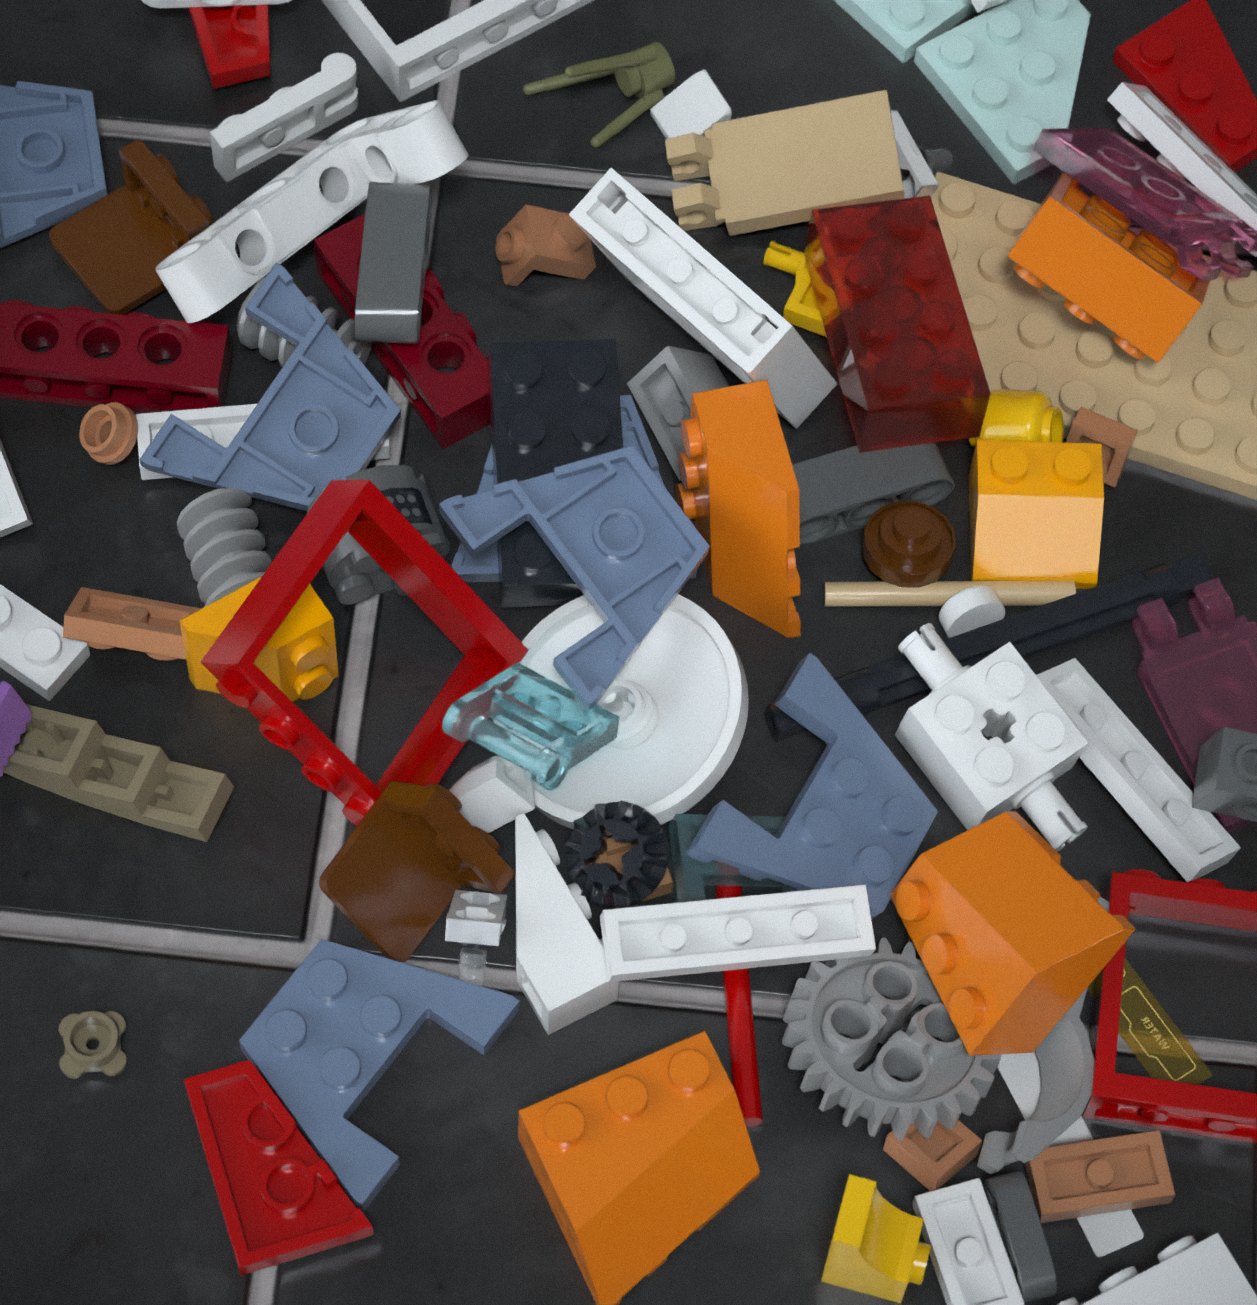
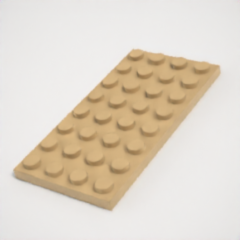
(1189, 409)

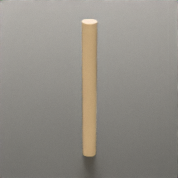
(936, 594)

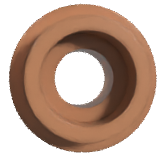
(109, 432)

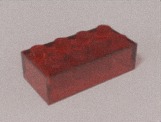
(896, 324)

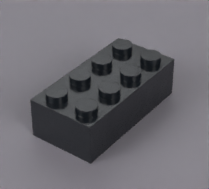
(547, 411)

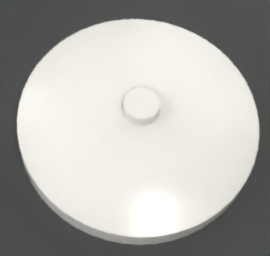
(677, 708)

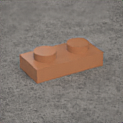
(127, 622)
(1100, 1176)

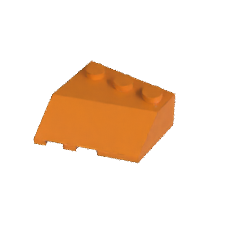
(1107, 270)
(743, 501)
(1005, 933)
(639, 1160)

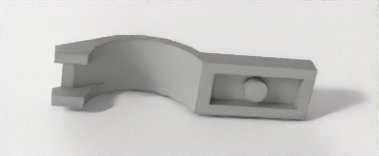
(1066, 1089)

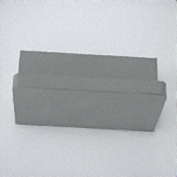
(666, 391)

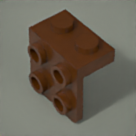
(130, 231)
(407, 864)

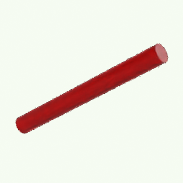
(742, 1033)

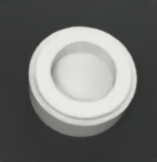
(971, 610)

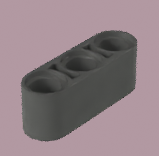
(393, 263)
(849, 486)

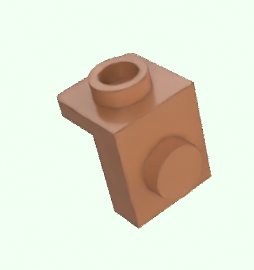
(545, 243)

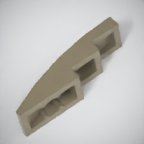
(117, 775)

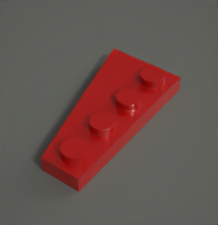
(233, 42)

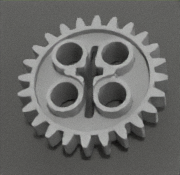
(848, 1000)

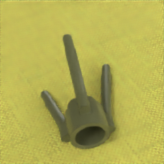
(638, 73)

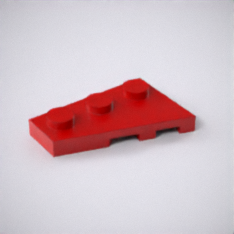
(1197, 78)
(266, 1175)

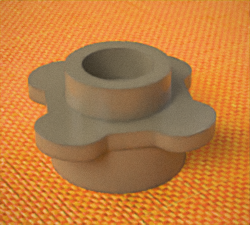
(87, 1026)

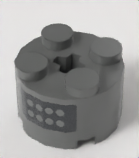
(350, 568)

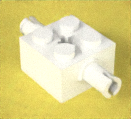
(995, 699)

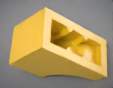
(874, 1244)

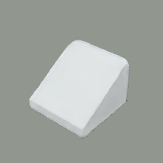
(691, 107)

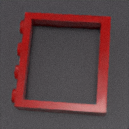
(424, 577)
(1151, 1100)

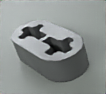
(1022, 1235)

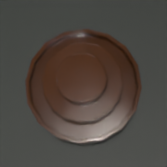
(909, 544)

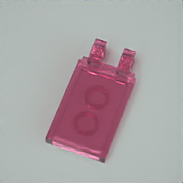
(1152, 197)
(1202, 677)

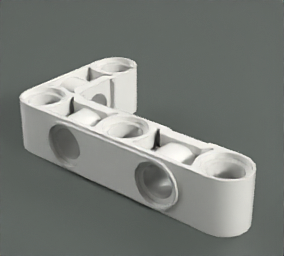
(292, 211)

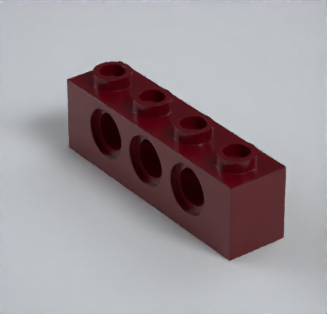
(129, 377)
(447, 403)

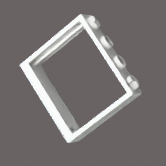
(447, 45)
(703, 296)

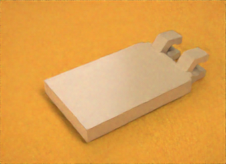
(786, 164)

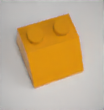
(1035, 511)
(296, 658)

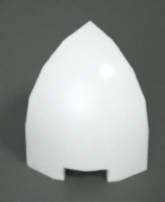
(494, 793)

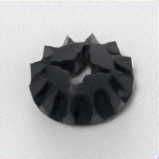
(642, 867)

